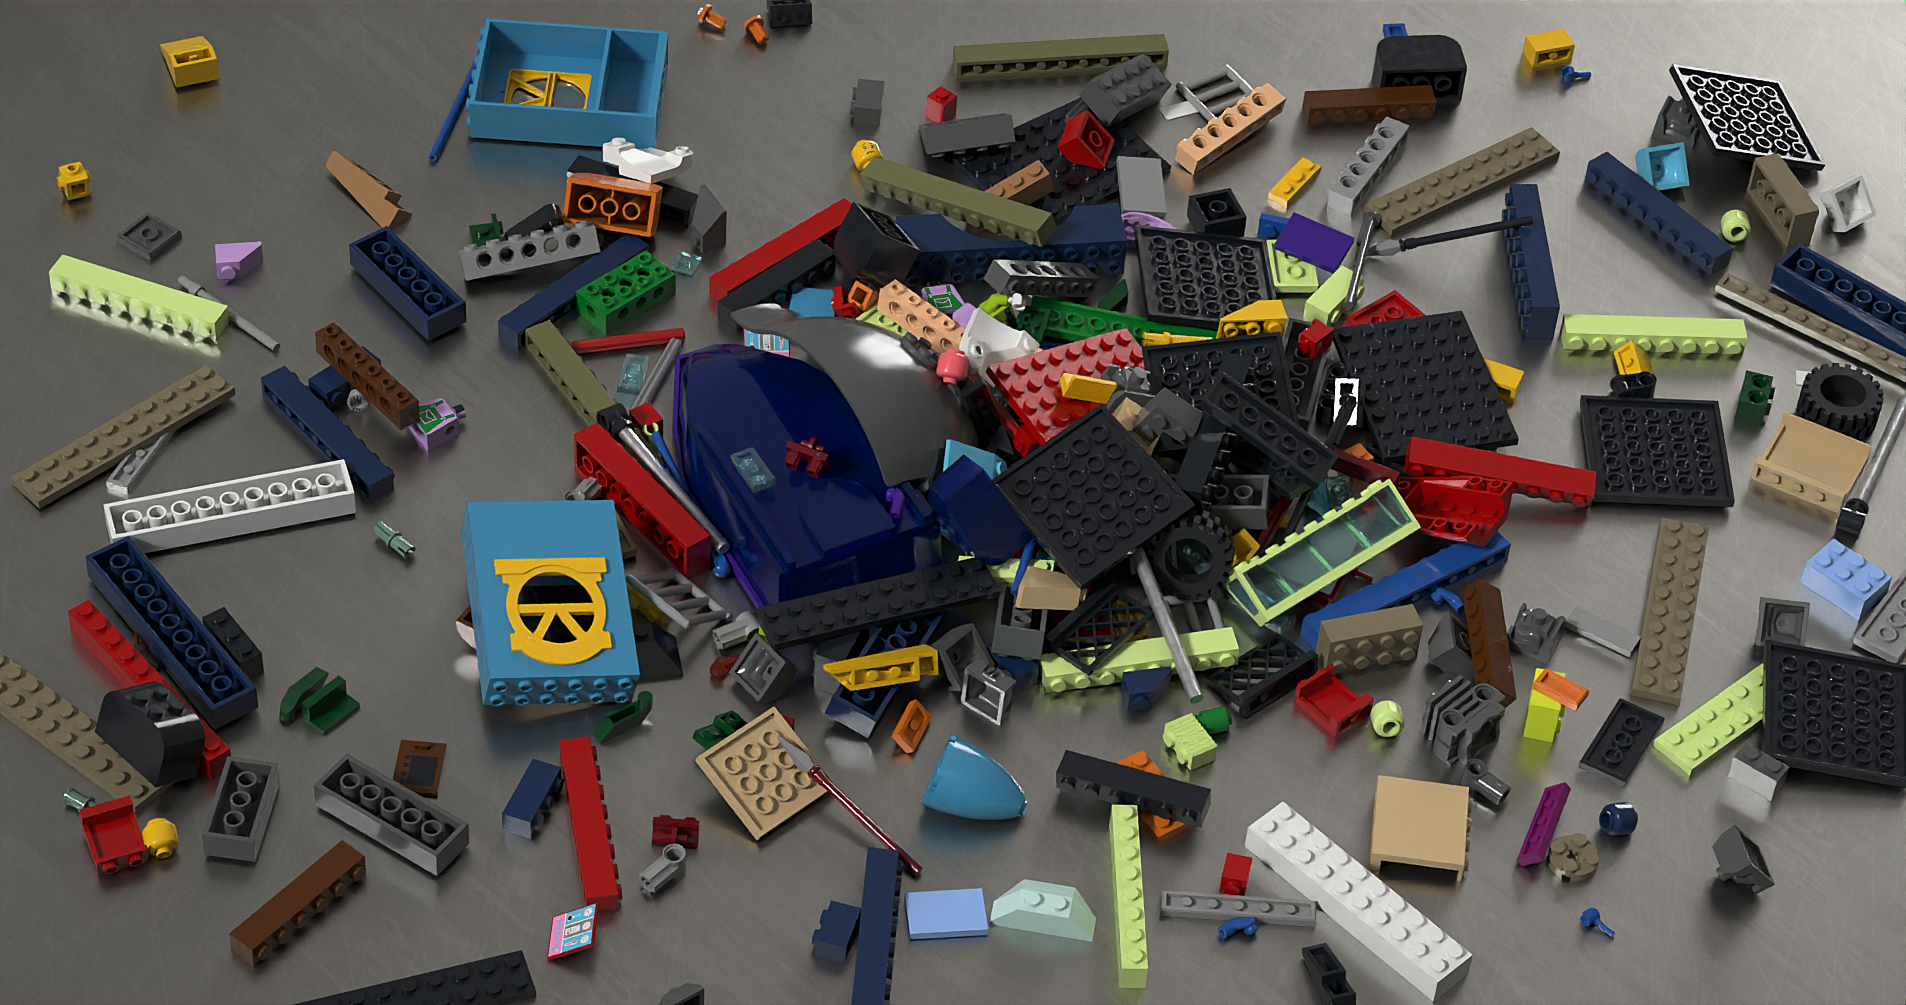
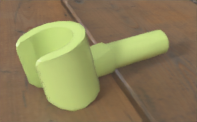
(646, 433)

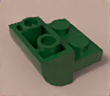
(721, 728)

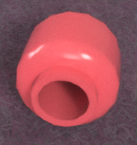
(952, 366)

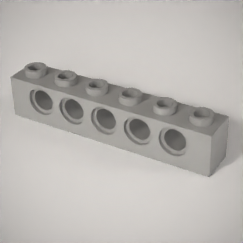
(1367, 166)
(587, 245)

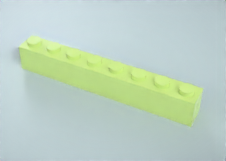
(139, 297)
(1654, 333)
(1203, 648)
(1128, 897)

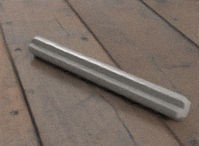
(659, 372)

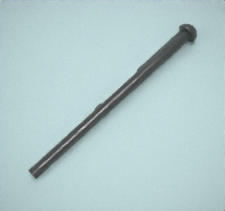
(1370, 220)

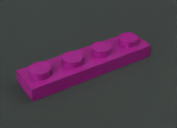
(1544, 824)

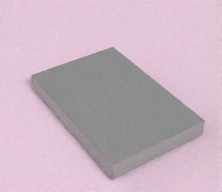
(1141, 185)

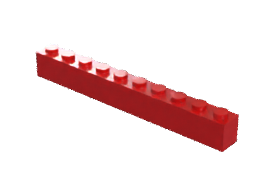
(133, 669)

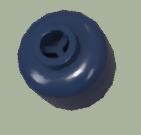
(1618, 819)

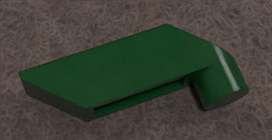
(1116, 298)
(300, 692)
(624, 718)

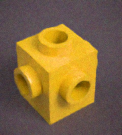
(74, 180)

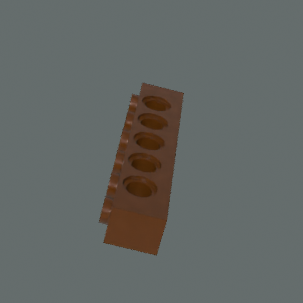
(367, 376)

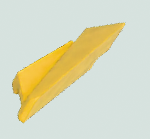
(885, 668)

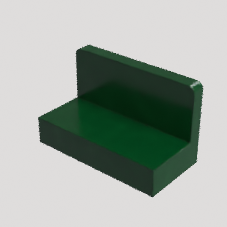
(329, 706)

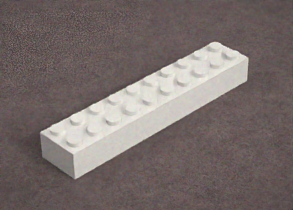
(233, 507)
(1358, 901)

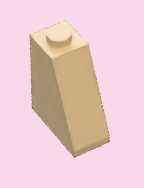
(1048, 590)

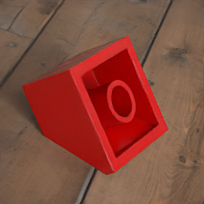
(1086, 141)

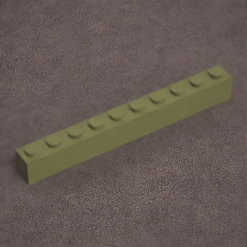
(1056, 56)
(958, 201)
(574, 377)

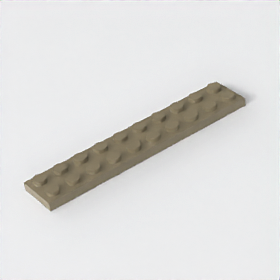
(1462, 181)
(122, 435)
(1670, 611)
(69, 735)

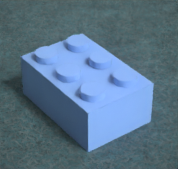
(1846, 579)

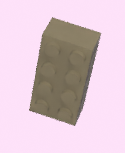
(1782, 200)
(1369, 638)

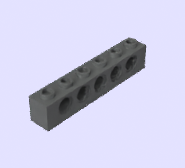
(1041, 278)

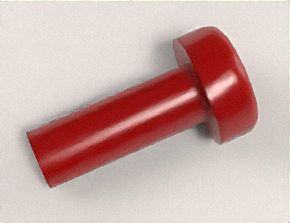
(1356, 572)

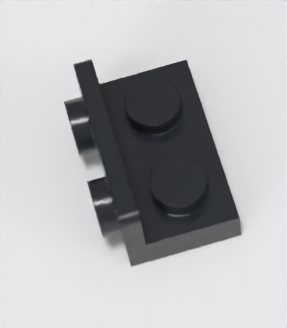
(789, 12)

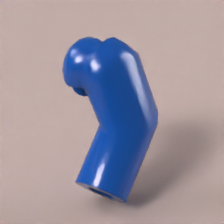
(1451, 597)

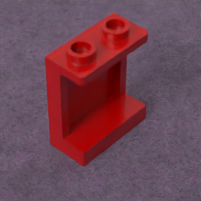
(1332, 701)
(113, 835)

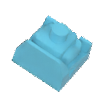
(1663, 166)

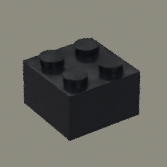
(1217, 213)

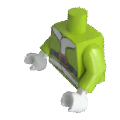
(1004, 308)

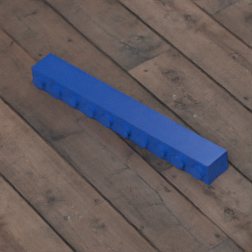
(1414, 582)

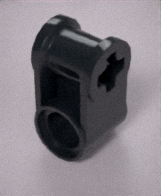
(1634, 385)

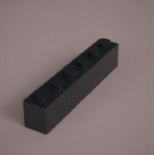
(676, 204)
(780, 281)
(1132, 786)

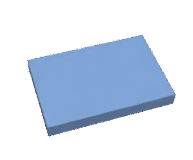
(946, 913)

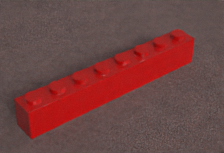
(820, 226)
(1529, 476)
(588, 824)

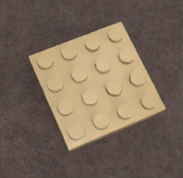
(759, 774)

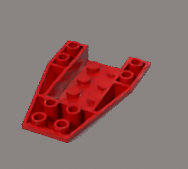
(1457, 506)

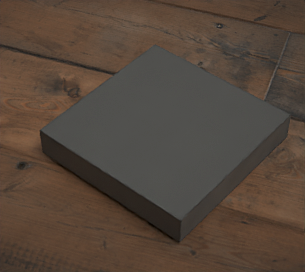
(149, 236)

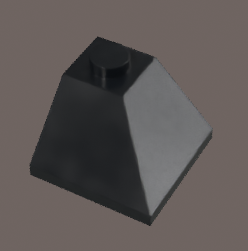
(656, 653)

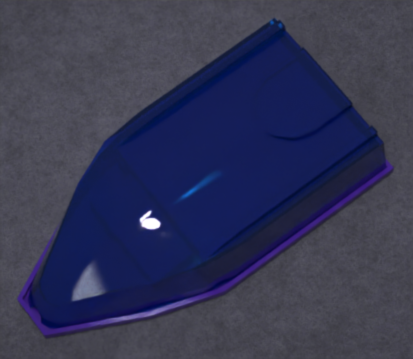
(804, 529)

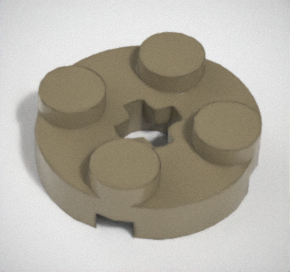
(1573, 846)

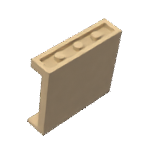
(1812, 462)
(1421, 824)

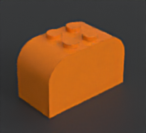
(613, 203)

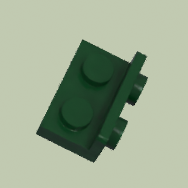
(485, 232)
(1034, 322)

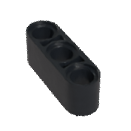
(542, 219)
(1326, 399)

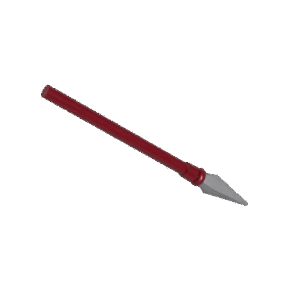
(806, 764)

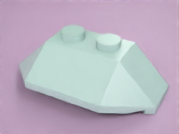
(1044, 910)

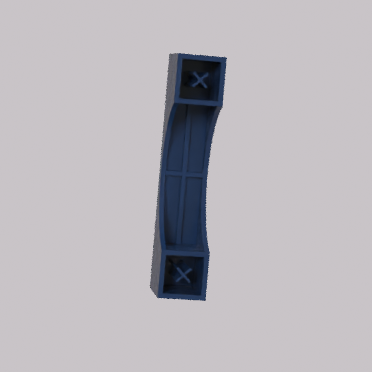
(950, 255)

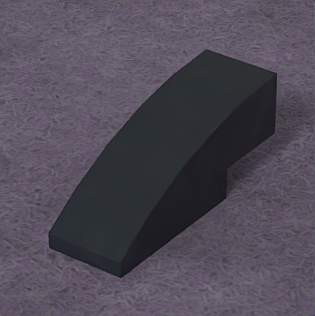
(1328, 975)

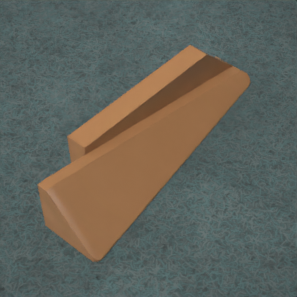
(369, 190)

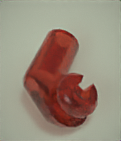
(722, 665)

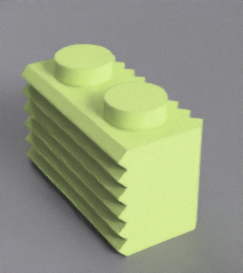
(1190, 741)

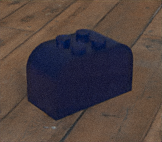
(977, 513)

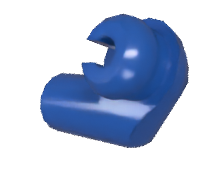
(1236, 924)

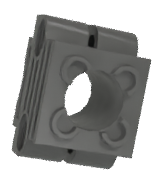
(1462, 720)

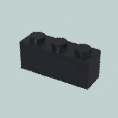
(235, 642)

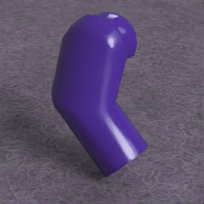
(898, 503)

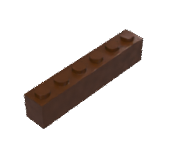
(1369, 104)
(1489, 638)
(297, 903)

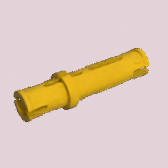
(1166, 338)

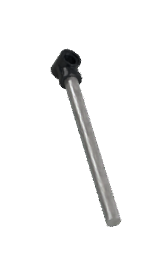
(616, 420)
(1856, 509)
(1166, 625)

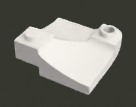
(649, 163)
(992, 342)

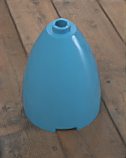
(972, 785)

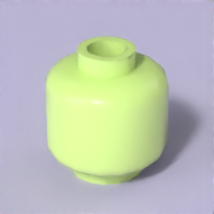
(1735, 225)
(1387, 718)

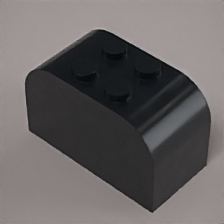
(1421, 62)
(873, 247)
(152, 732)

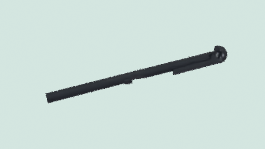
(1336, 432)

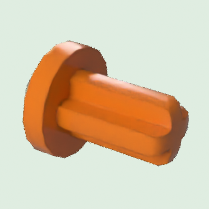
(708, 15)
(755, 26)

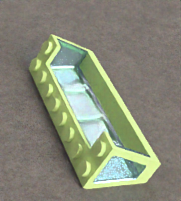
(1322, 552)

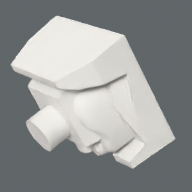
(1848, 204)

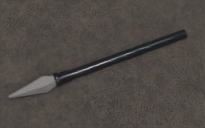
(1391, 247)

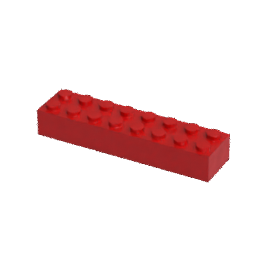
(643, 501)

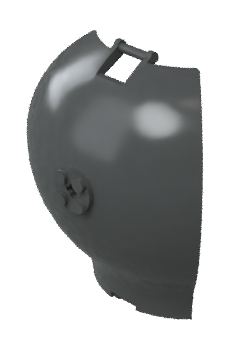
(886, 383)

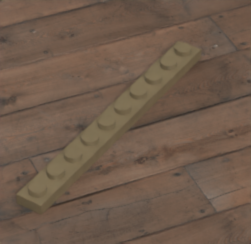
(1813, 325)

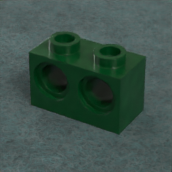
(1754, 397)

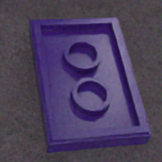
(1314, 243)

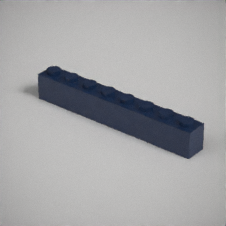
(1659, 213)
(559, 298)
(327, 432)
(877, 927)

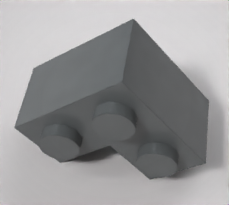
(1167, 414)

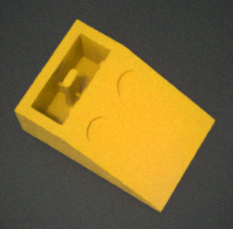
(191, 61)
(1256, 318)

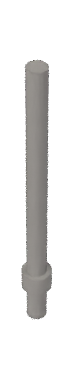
(198, 290)

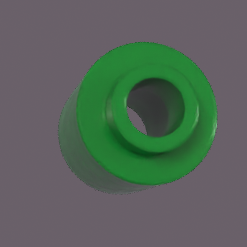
(1215, 720)

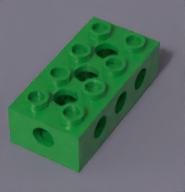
(625, 292)

